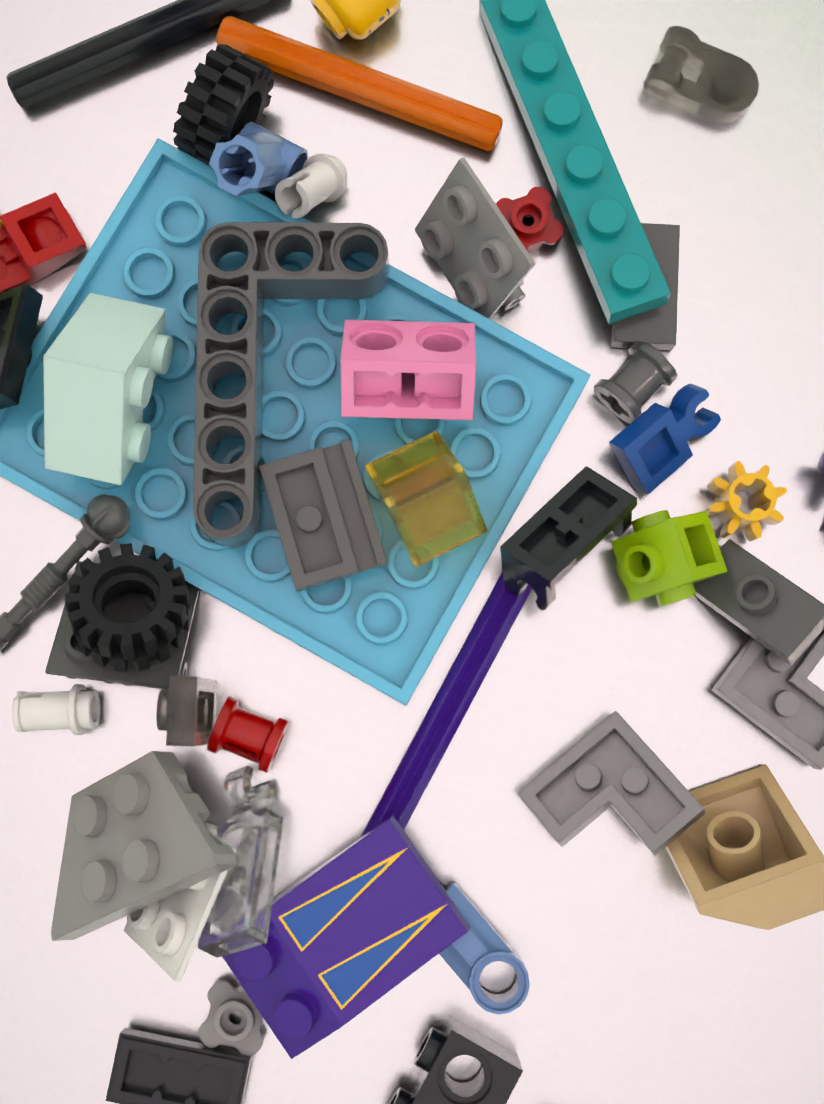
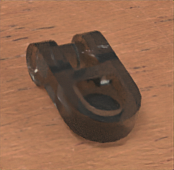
(724, 85)

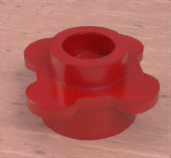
(537, 206)

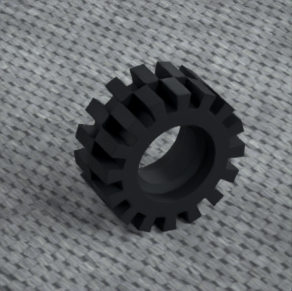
(221, 101)
(121, 576)

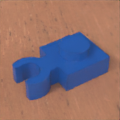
(658, 438)

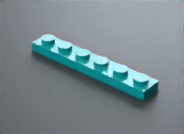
(575, 158)

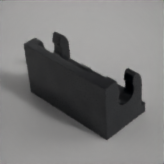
(564, 534)

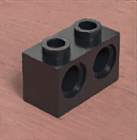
(433, 1086)

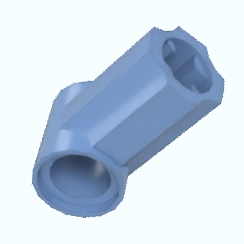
(255, 161)
(478, 949)

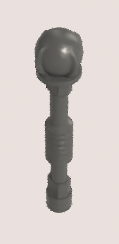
(105, 520)

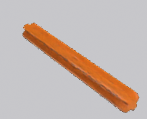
(363, 84)

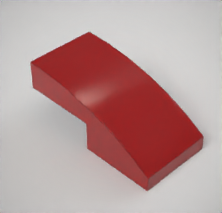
(36, 242)

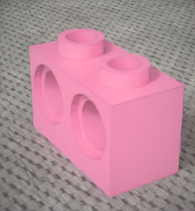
(408, 369)

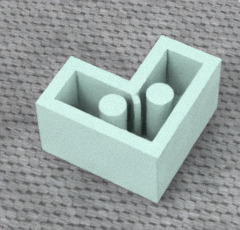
(98, 384)

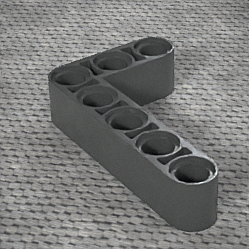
(242, 352)

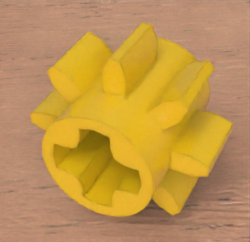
(762, 500)

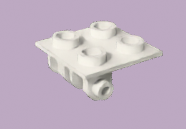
(174, 924)

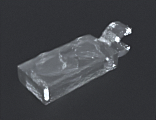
(245, 899)

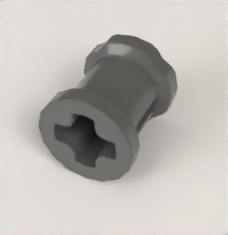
(635, 381)

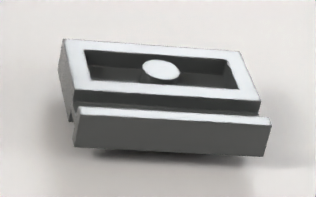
(323, 515)

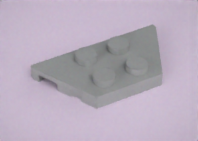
(133, 845)

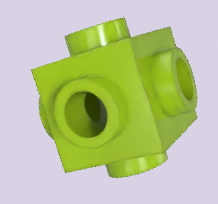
(667, 556)

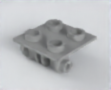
(474, 244)

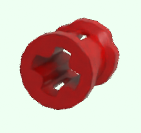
(247, 734)

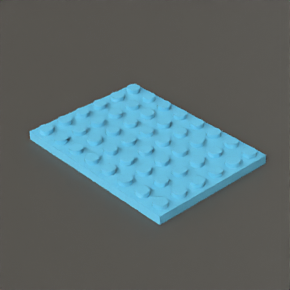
(370, 624)

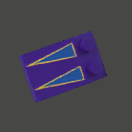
(347, 937)

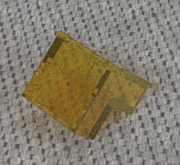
(427, 498)

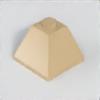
(750, 854)

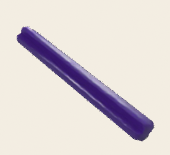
(449, 706)

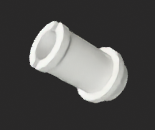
(319, 181)
(57, 710)

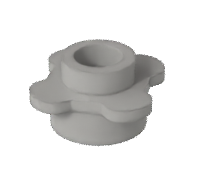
(218, 1028)

